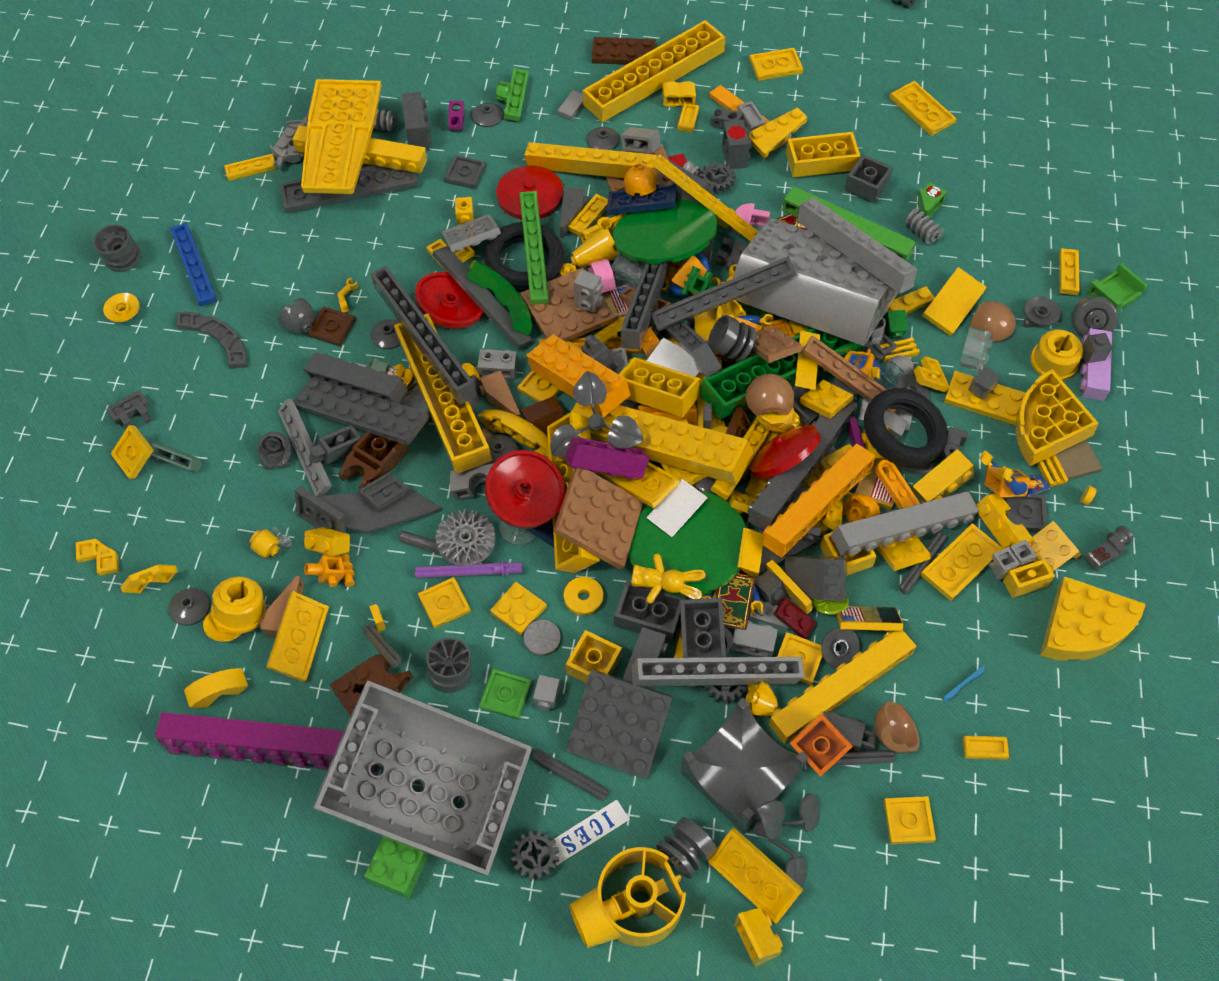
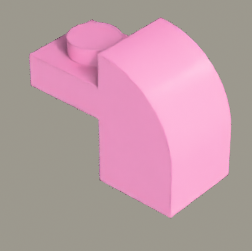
(752, 216)
(603, 269)

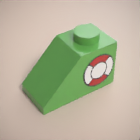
(930, 199)

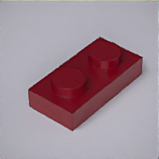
(794, 618)

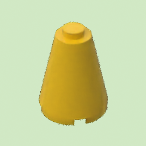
(595, 249)

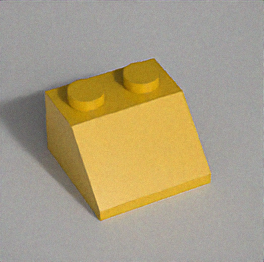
(757, 936)

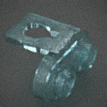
(887, 378)

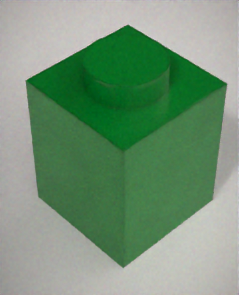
(896, 323)

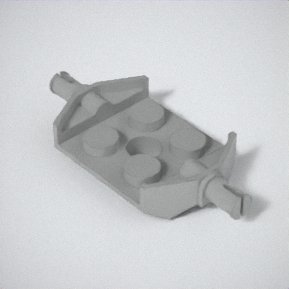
(283, 150)

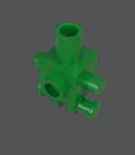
(697, 283)

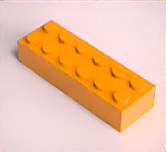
(565, 365)

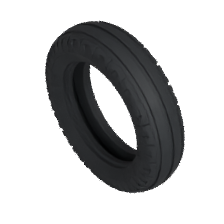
(512, 234)
(890, 447)

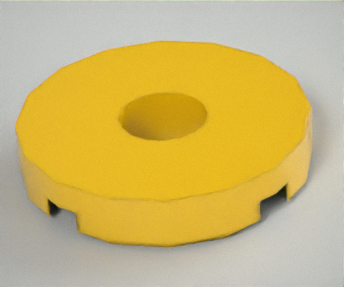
(579, 586)

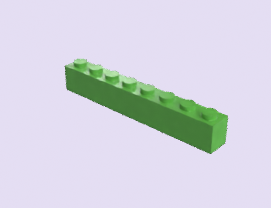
(893, 241)

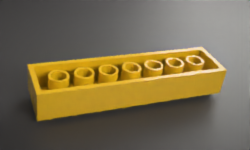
(568, 555)

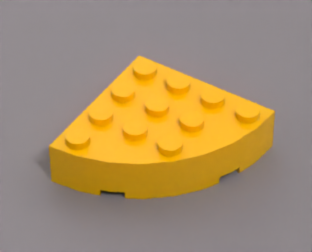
(1051, 419)
(1088, 621)

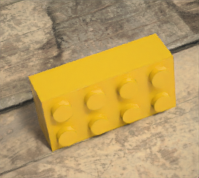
(822, 154)
(661, 387)

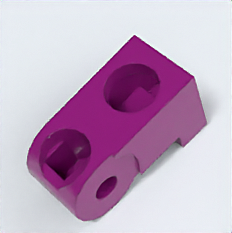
(456, 116)

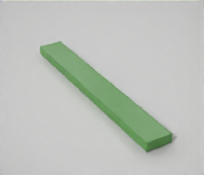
(533, 248)

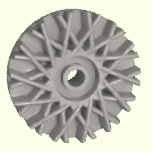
(465, 538)

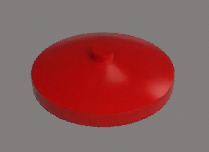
(529, 179)
(446, 301)
(785, 451)
(524, 489)

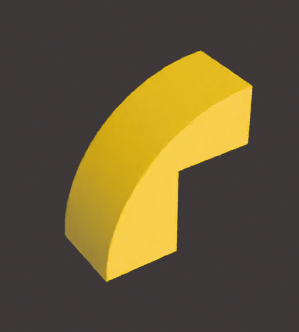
(207, 689)

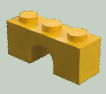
(993, 513)

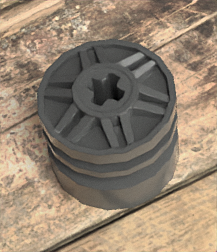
(117, 248)
(731, 338)
(687, 846)

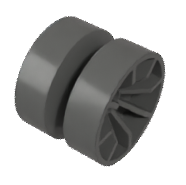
(449, 665)

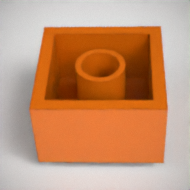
(821, 743)

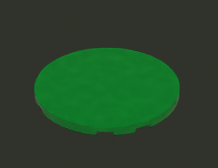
(665, 233)
(705, 542)

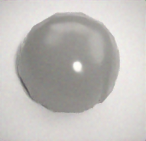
(904, 363)

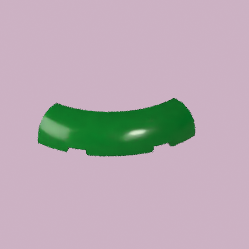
(505, 294)

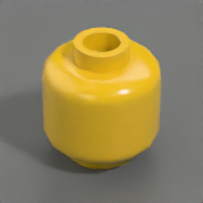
(264, 543)

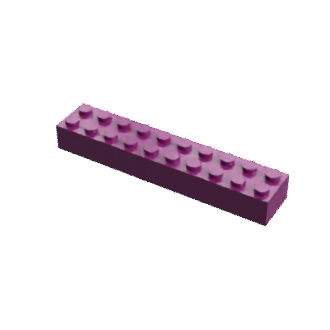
(248, 740)

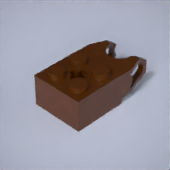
(373, 458)
(374, 670)

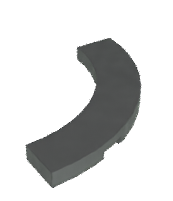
(219, 331)

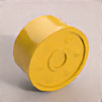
(1059, 352)
(238, 605)

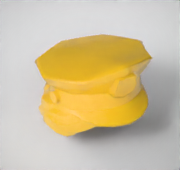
(779, 423)

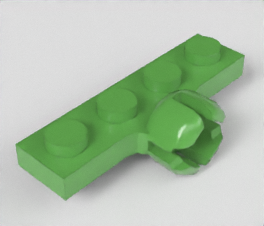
(513, 94)

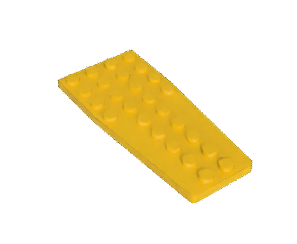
(338, 134)

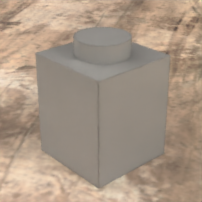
(546, 693)

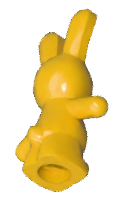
(670, 580)

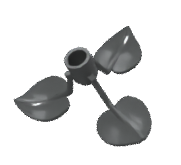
(587, 391)
(770, 825)

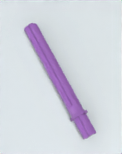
(477, 569)

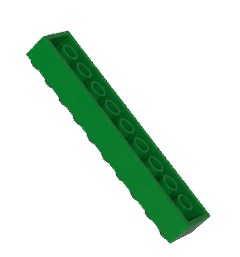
(728, 387)

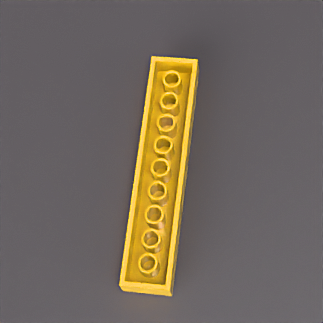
(653, 69)
(453, 421)
(682, 444)

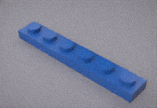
(193, 264)

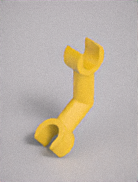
(342, 293)

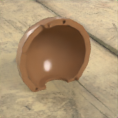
(994, 318)
(770, 394)
(896, 728)

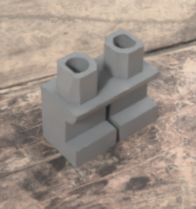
(1011, 558)

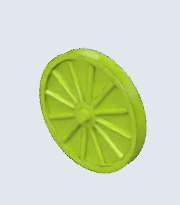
(830, 607)

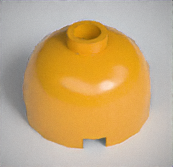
(640, 180)
(860, 507)

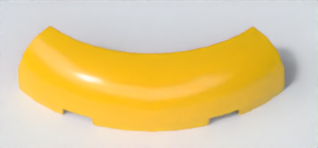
(517, 427)

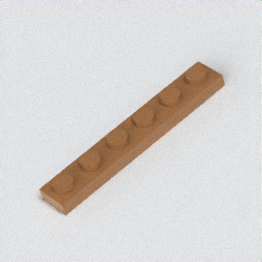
(843, 370)

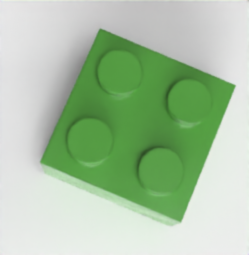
(395, 867)

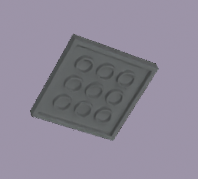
(619, 724)

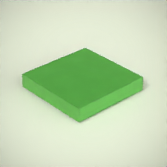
(505, 694)

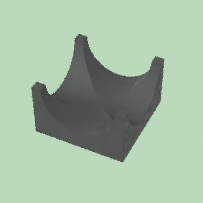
(742, 768)

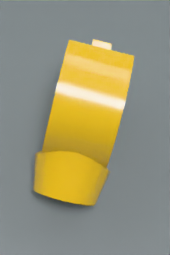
(597, 919)

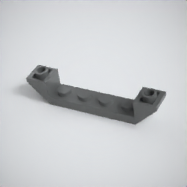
(695, 346)

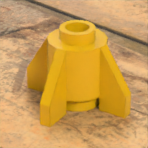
(731, 308)
(761, 699)

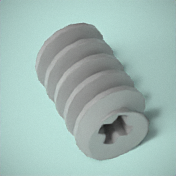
(386, 122)
(922, 227)

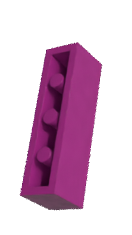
(606, 458)

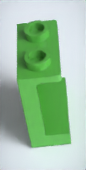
(1119, 287)

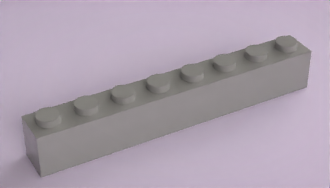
(857, 245)
(904, 523)
(716, 671)

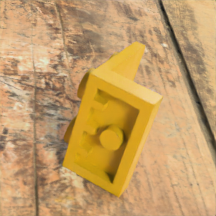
(1054, 546)

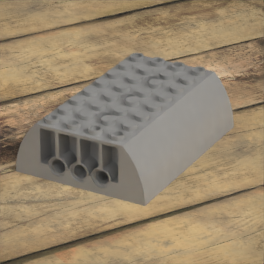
(827, 289)
(443, 754)

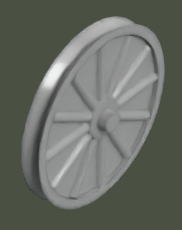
(542, 637)

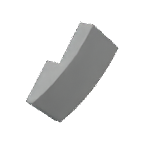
(895, 424)

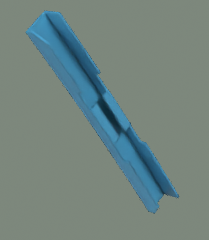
(946, 698)

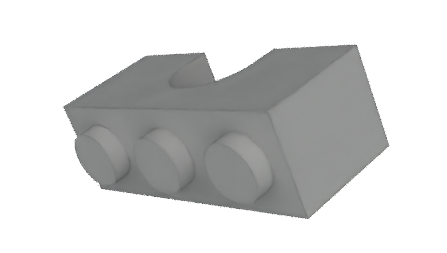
(464, 483)

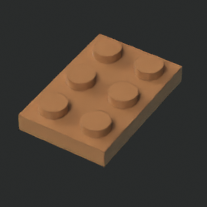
(774, 344)

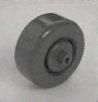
(1094, 313)

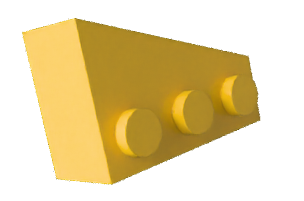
(945, 478)

